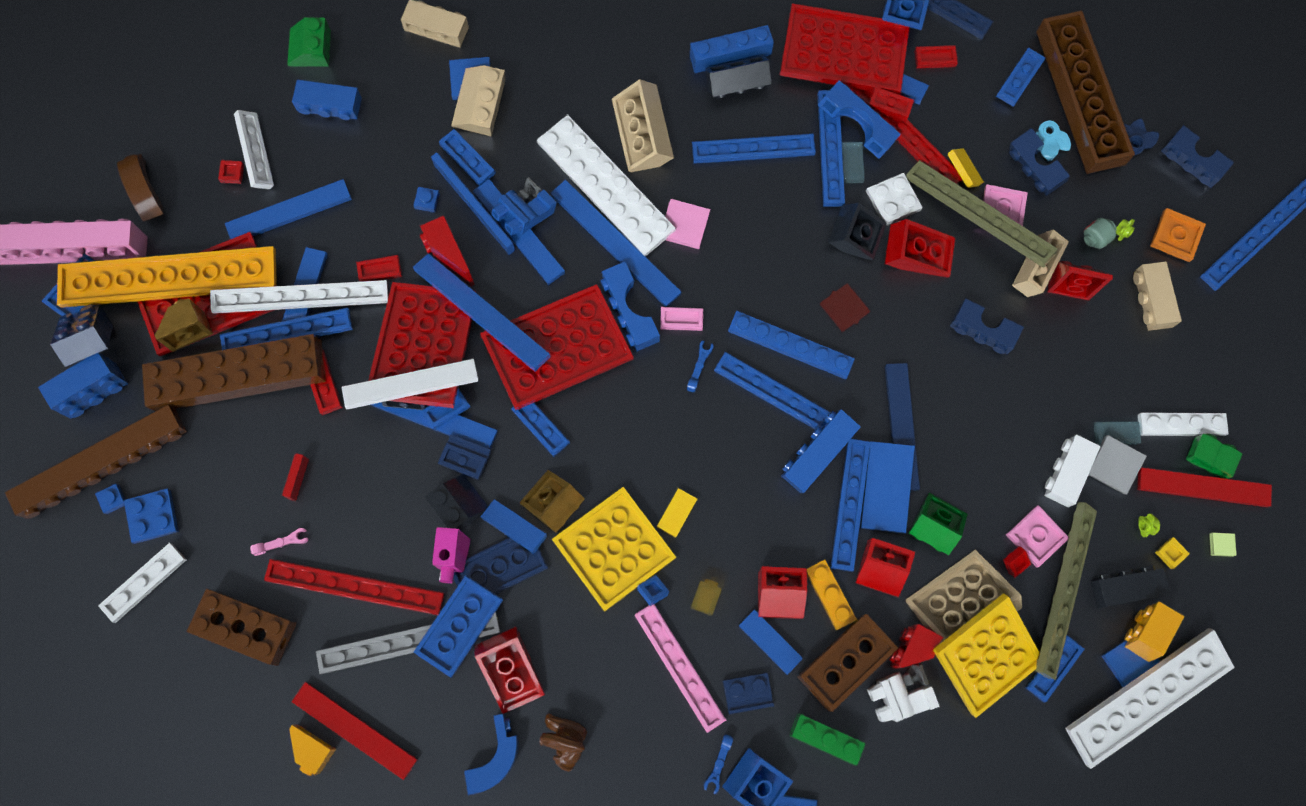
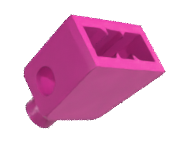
(450, 552)

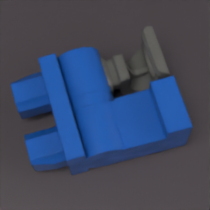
(524, 208)

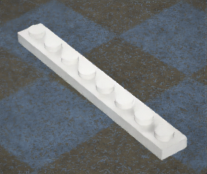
(298, 296)

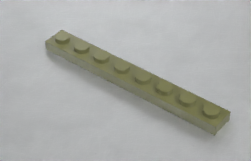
(982, 214)
(1066, 591)

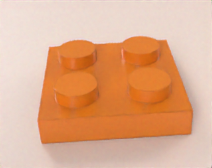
(1178, 235)

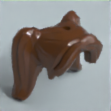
(566, 741)

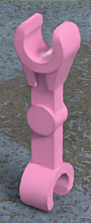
(261, 548)

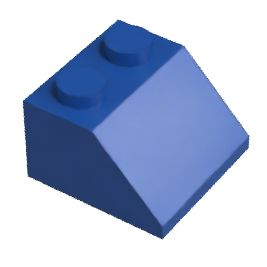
(906, 12)
(757, 781)

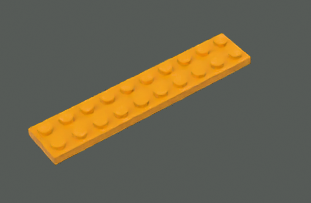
(164, 276)

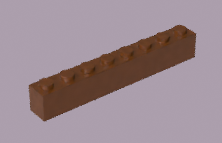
(96, 462)

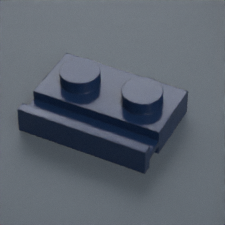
(464, 457)
(748, 693)

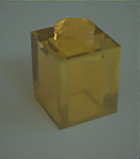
(706, 597)

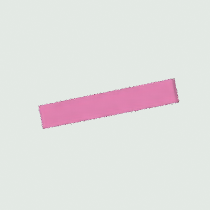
(680, 668)

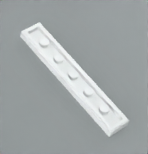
(409, 384)

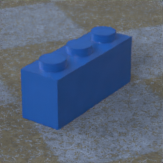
(326, 99)

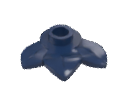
(1140, 137)

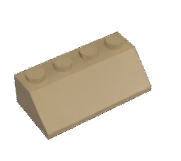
(642, 126)

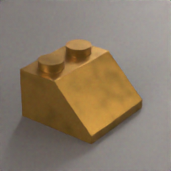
(183, 325)
(552, 500)

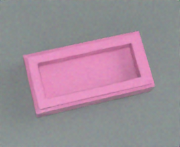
(681, 318)

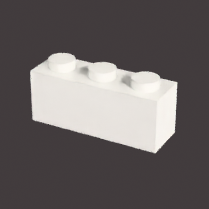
(1071, 470)

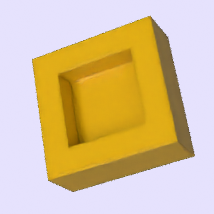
(1172, 553)

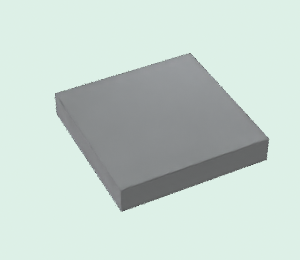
(1116, 464)

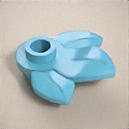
(1053, 141)

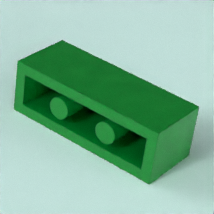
(827, 739)

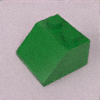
(309, 43)
(939, 524)

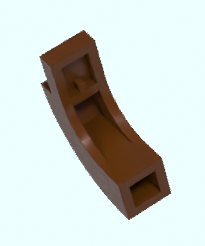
(138, 187)

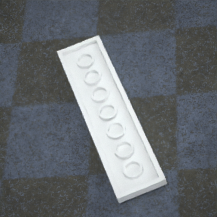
(606, 185)
(1149, 698)

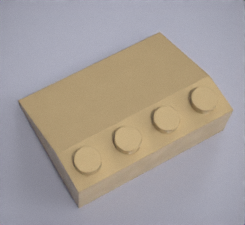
(960, 595)

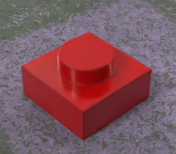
(231, 172)
(1017, 561)

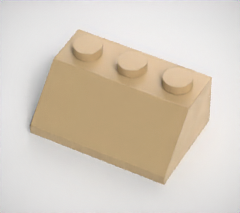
(479, 99)

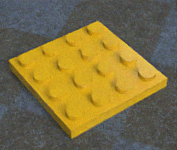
(613, 548)
(988, 655)

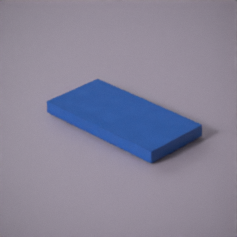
(888, 487)
(458, 626)

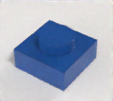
(426, 199)
(110, 498)
(653, 590)

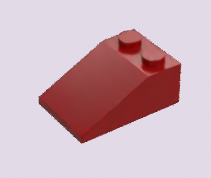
(440, 241)
(919, 249)
(1077, 281)
(508, 670)

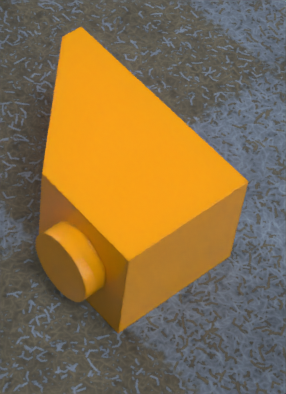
(309, 750)

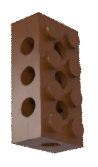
(227, 634)
(863, 664)

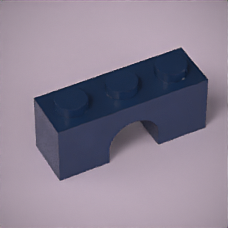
(1182, 151)
(1046, 177)
(969, 322)

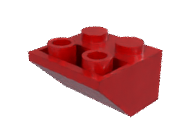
(884, 567)
(782, 592)
(915, 646)

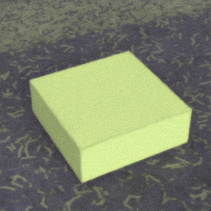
(1222, 544)

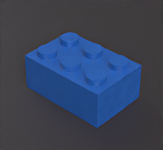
(83, 385)

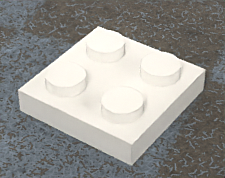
(894, 199)

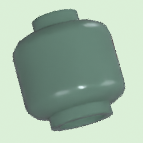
(1100, 233)

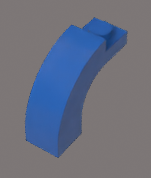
(497, 769)

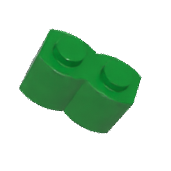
(1214, 456)

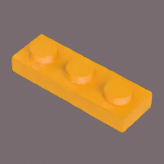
(830, 595)

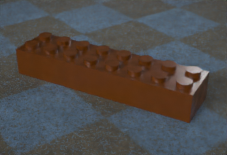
(1085, 92)
(234, 373)

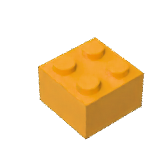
(1153, 631)

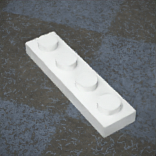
(253, 149)
(1182, 424)
(142, 582)

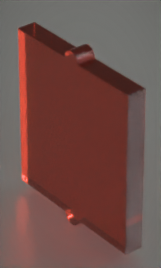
(844, 307)

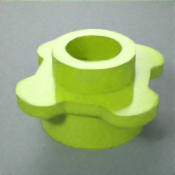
(1125, 229)
(1148, 525)

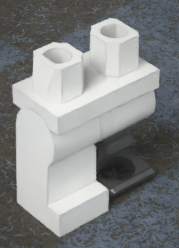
(899, 702)

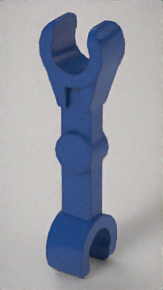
(703, 355)
(719, 763)

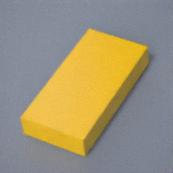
(965, 168)
(677, 513)

